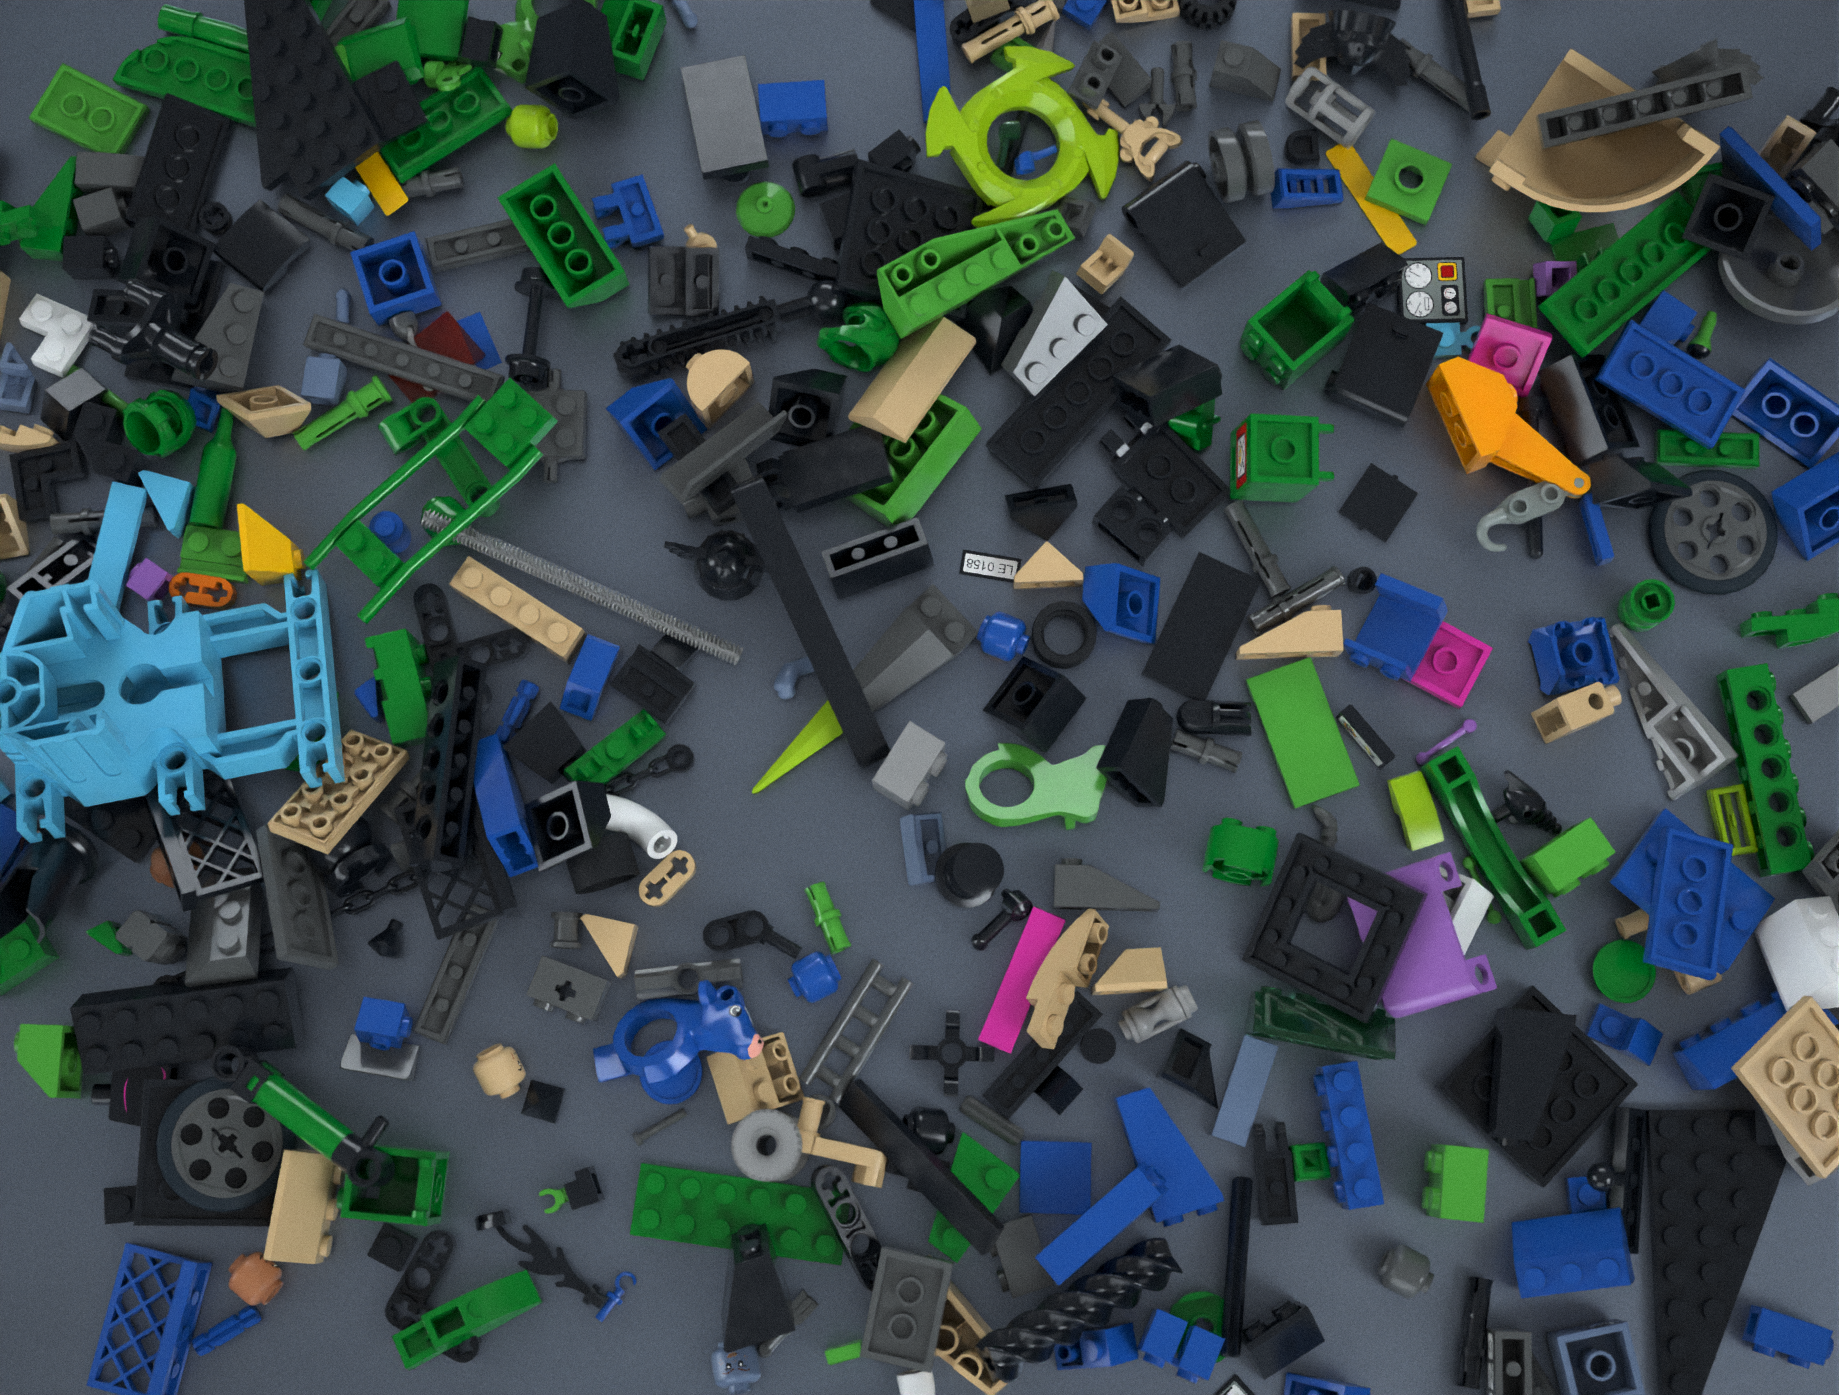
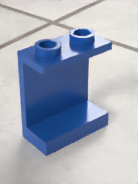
(1397, 629)

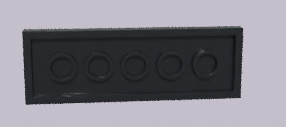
(1077, 398)

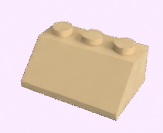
(303, 1208)

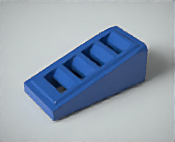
(1285, 189)

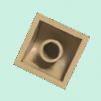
(717, 383)

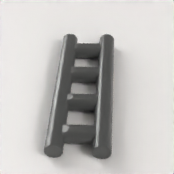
(850, 1009)

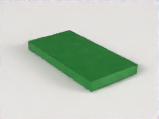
(454, 120)

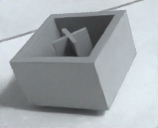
(910, 766)

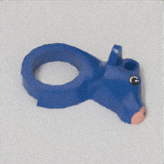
(712, 1024)

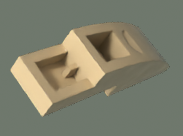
(1066, 967)

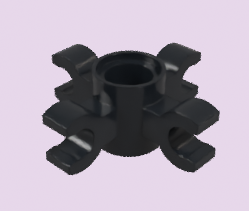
(932, 1052)

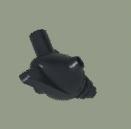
(1524, 806)

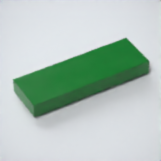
(1730, 450)

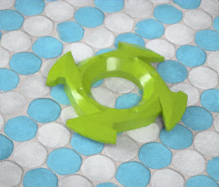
(1029, 90)

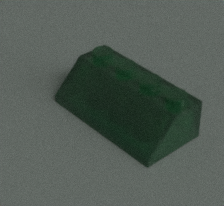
(1319, 1025)

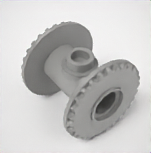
(750, 1141)

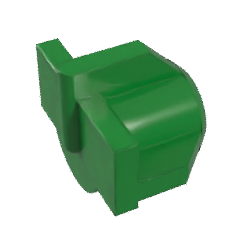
(1196, 425)

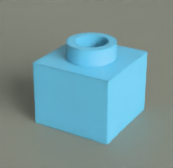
(350, 200)

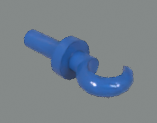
(614, 1298)

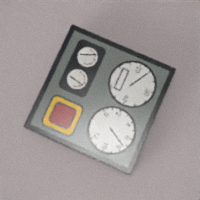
(1433, 290)

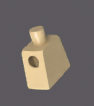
(1576, 711)

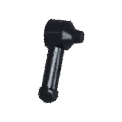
(1015, 907)

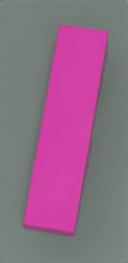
(1010, 1002)

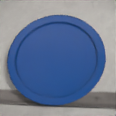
(677, 1087)

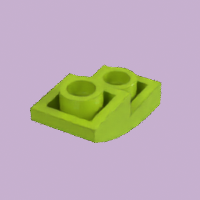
(1416, 810)

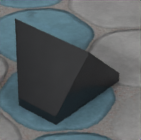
(1190, 1067)

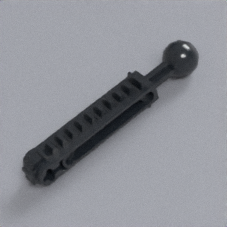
(726, 330)

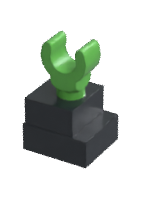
(579, 1193)

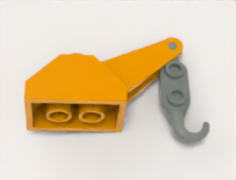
(1484, 428)

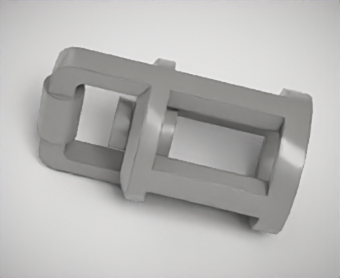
(1325, 104)

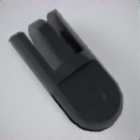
(1215, 717)

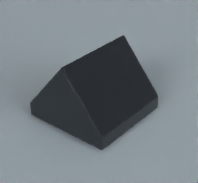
(1058, 1090)

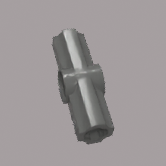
(665, 981)

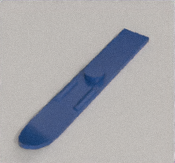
(931, 50)

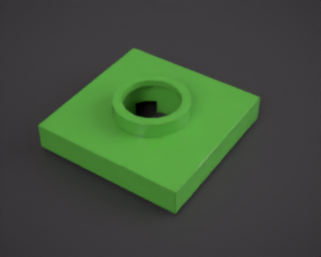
(1392, 195)

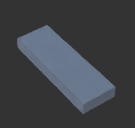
(1244, 1090)

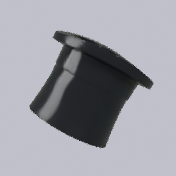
(968, 873)

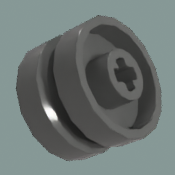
(1241, 161)

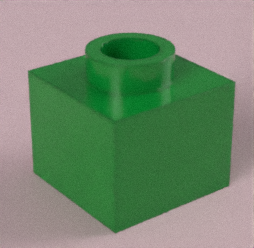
(1553, 221)

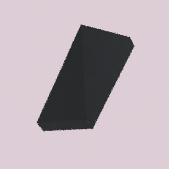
(1042, 509)

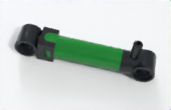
(264, 1085)

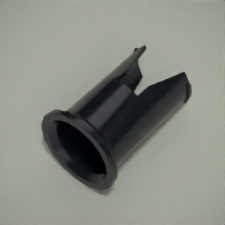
(45, 878)

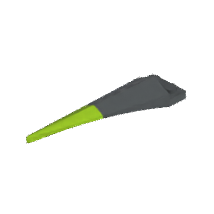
(913, 647)

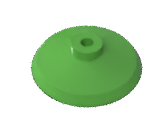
(765, 209)

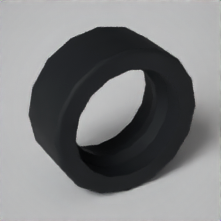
(1067, 609)

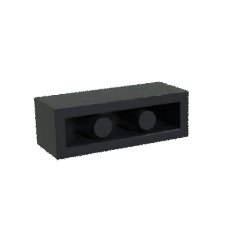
(878, 558)

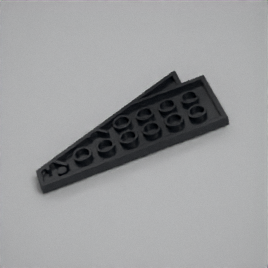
(304, 100)
(1706, 1216)

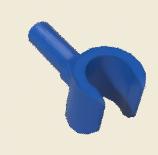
(1024, 162)

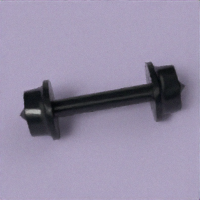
(528, 367)

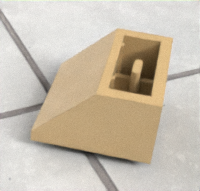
(758, 1082)

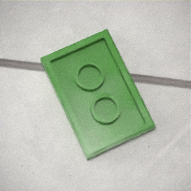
(89, 112)

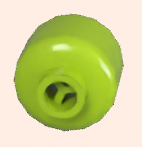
(532, 126)

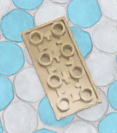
(326, 813)

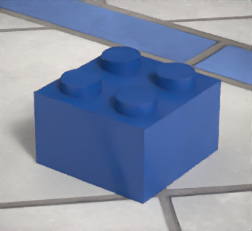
(395, 277)

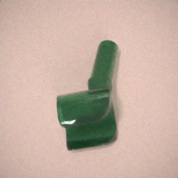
(1007, 131)

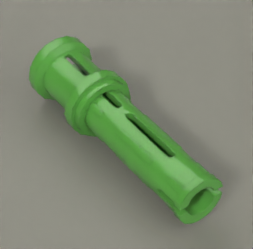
(356, 405)

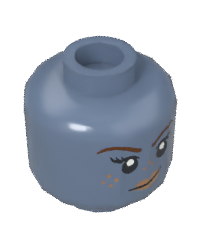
(735, 1369)

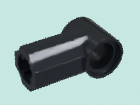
(818, 173)

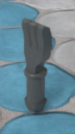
(802, 1307)

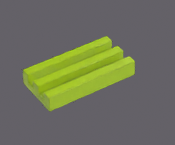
(1744, 814)

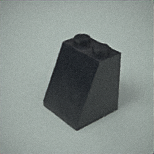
(573, 60)
(755, 1291)

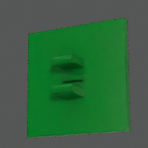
(1584, 245)

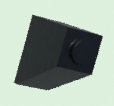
(1139, 752)

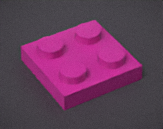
(1511, 351)
(1451, 665)

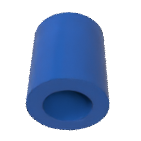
(391, 530)

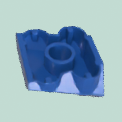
(1573, 655)

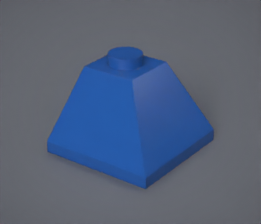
(648, 410)
(1123, 600)

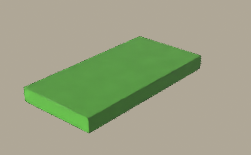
(1302, 733)

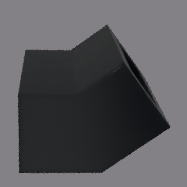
(480, 43)

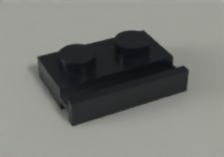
(653, 684)

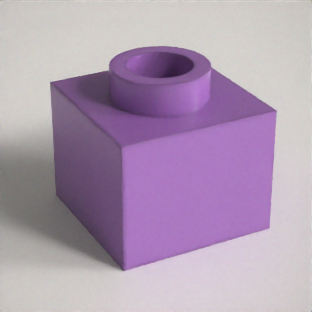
(1552, 275)
(149, 581)

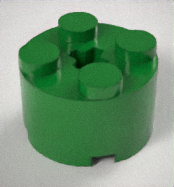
(1241, 853)

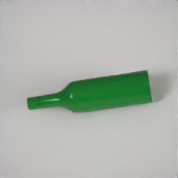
(215, 477)

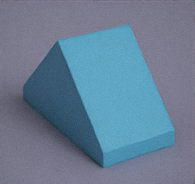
(171, 498)

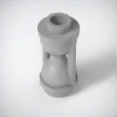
(1173, 1005)

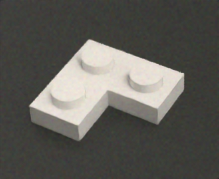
(64, 331)

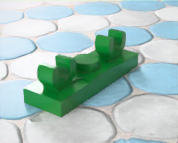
(617, 750)

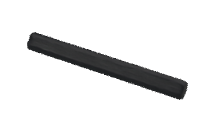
(1236, 1266)

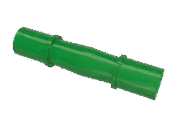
(196, 26)

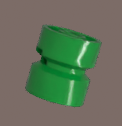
(1646, 605)

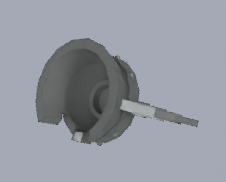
(1706, 60)

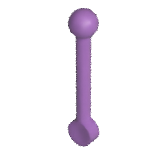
(1468, 727)

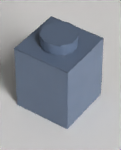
(324, 380)

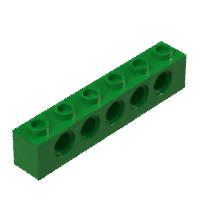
(1741, 722)

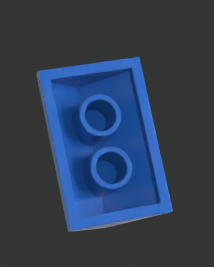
(1789, 412)

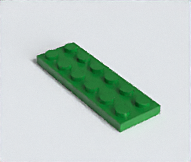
(1624, 277)
(713, 1206)

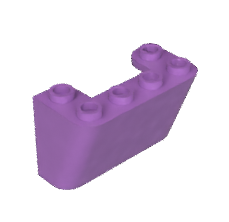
(1432, 961)

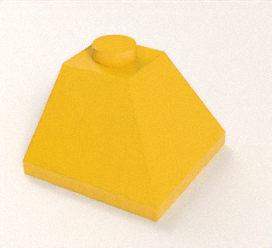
(267, 551)

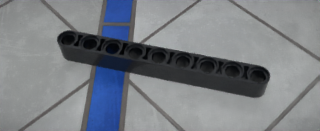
(810, 620)

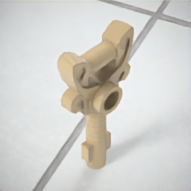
(1135, 138)

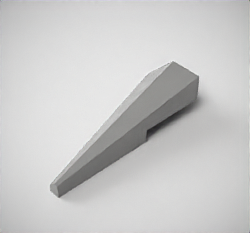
(1682, 736)

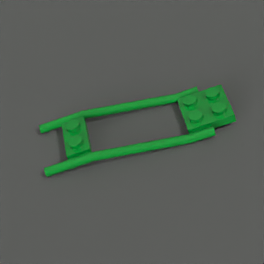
(505, 426)

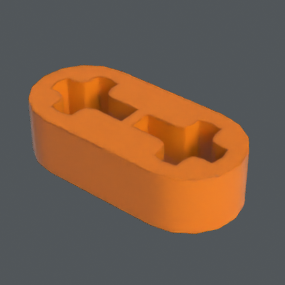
(203, 583)

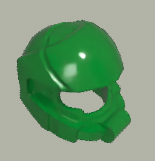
(869, 330)
(159, 423)

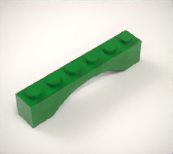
(1513, 888)

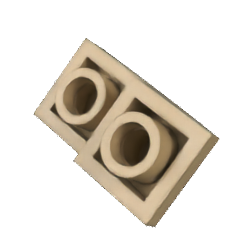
(1144, 10)
(26, 438)

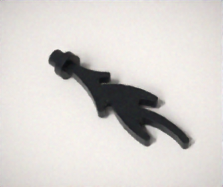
(545, 1264)

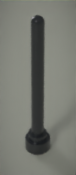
(1531, 412)

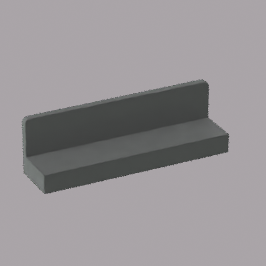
(721, 452)

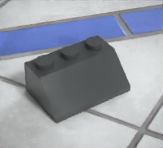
(225, 935)

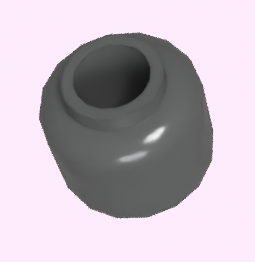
(1405, 1271)

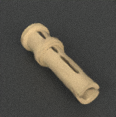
(1024, 21)

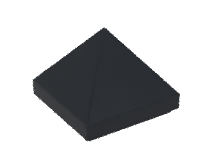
(543, 1101)

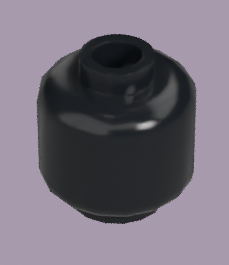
(931, 1127)

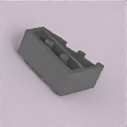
(231, 333)

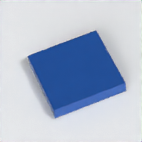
(1055, 1177)

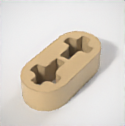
(661, 872)

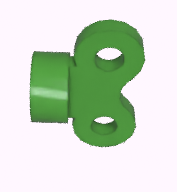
(444, 76)

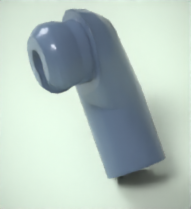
(789, 674)

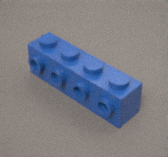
(1349, 1135)

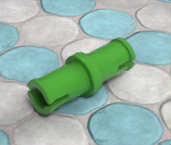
(827, 918)

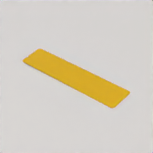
(1358, 181)
(382, 184)

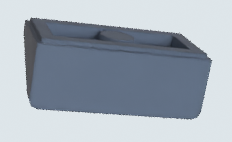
(922, 845)

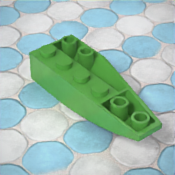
(963, 266)

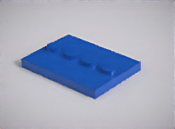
(1744, 901)

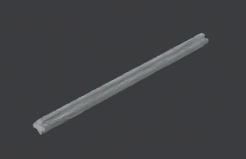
(587, 589)

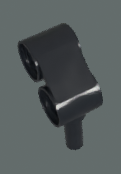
(738, 937)

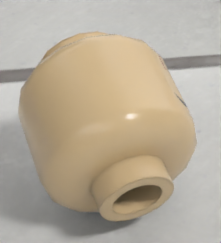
(499, 1070)

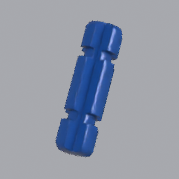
(517, 710)
(226, 1330)

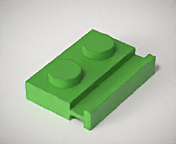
(1511, 299)
(212, 553)

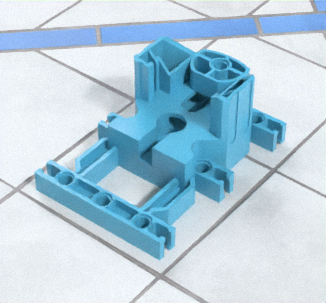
(114, 710)

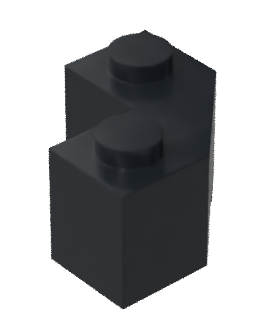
(100, 437)

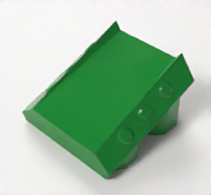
(381, 46)

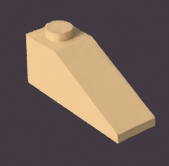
(1304, 636)

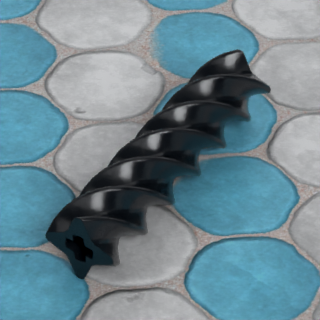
(1085, 1302)

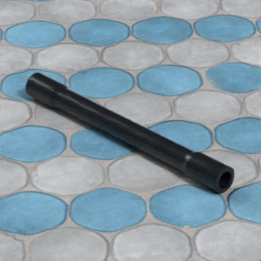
(1475, 89)

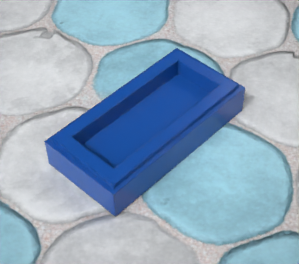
(1596, 530)

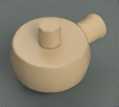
(698, 239)

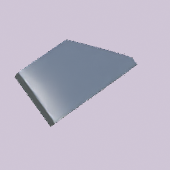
(16, 382)

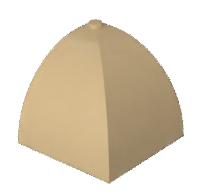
(1601, 171)

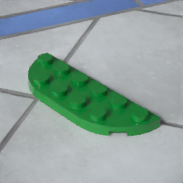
(194, 72)

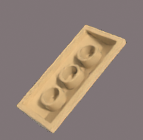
(913, 379)

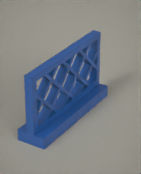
(178, 1328)

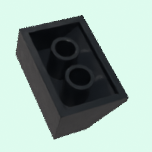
(1585, 410)

